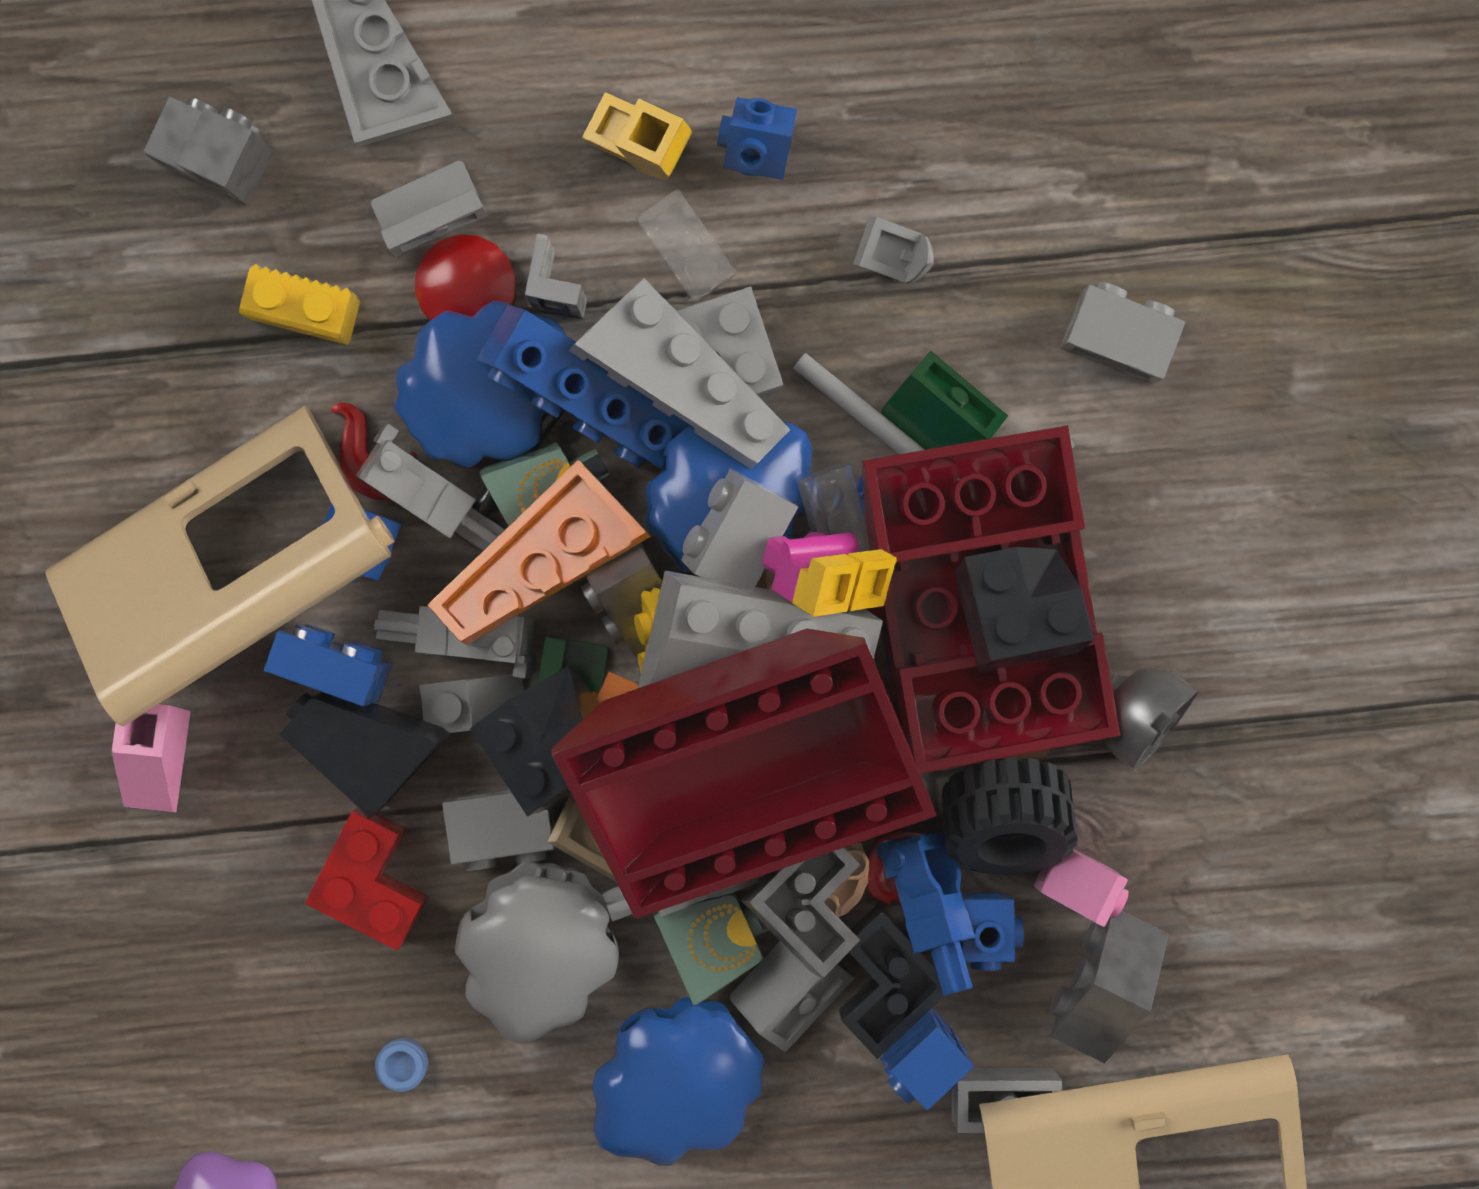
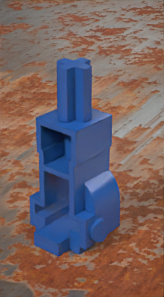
(931, 903)

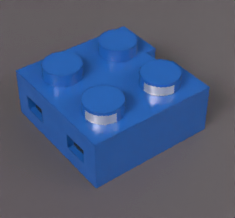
(313, 660)

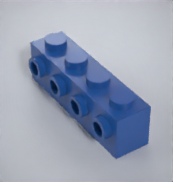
(539, 359)

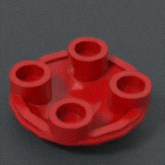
(463, 276)

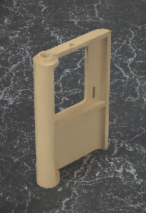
(146, 605)
(1092, 1132)

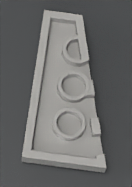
(377, 71)

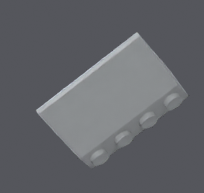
(713, 619)

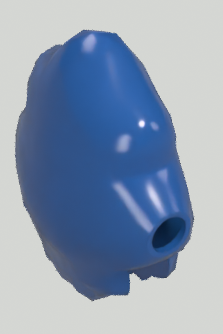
(452, 401)
(693, 466)
(676, 1083)

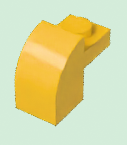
(638, 134)

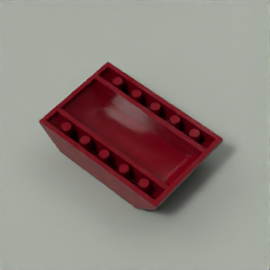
(742, 768)

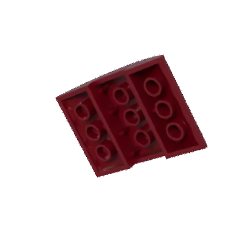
(963, 503)

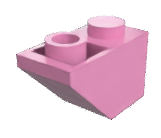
(151, 758)
(1085, 887)

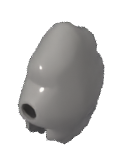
(536, 949)

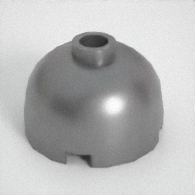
(1146, 710)

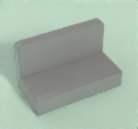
(428, 208)
(552, 294)
(785, 997)

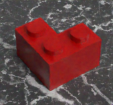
(356, 886)

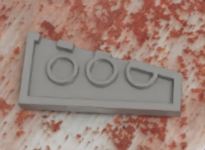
(665, 359)

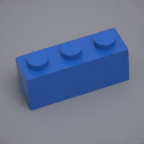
(926, 1061)

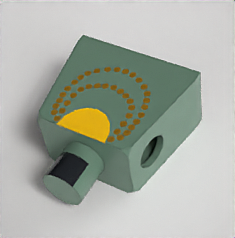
(524, 479)
(712, 943)

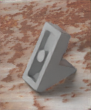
(465, 702)

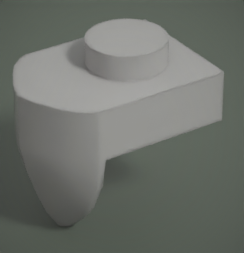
(894, 251)

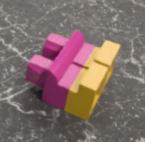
(828, 572)

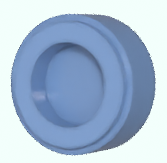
(401, 1064)

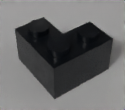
(900, 988)

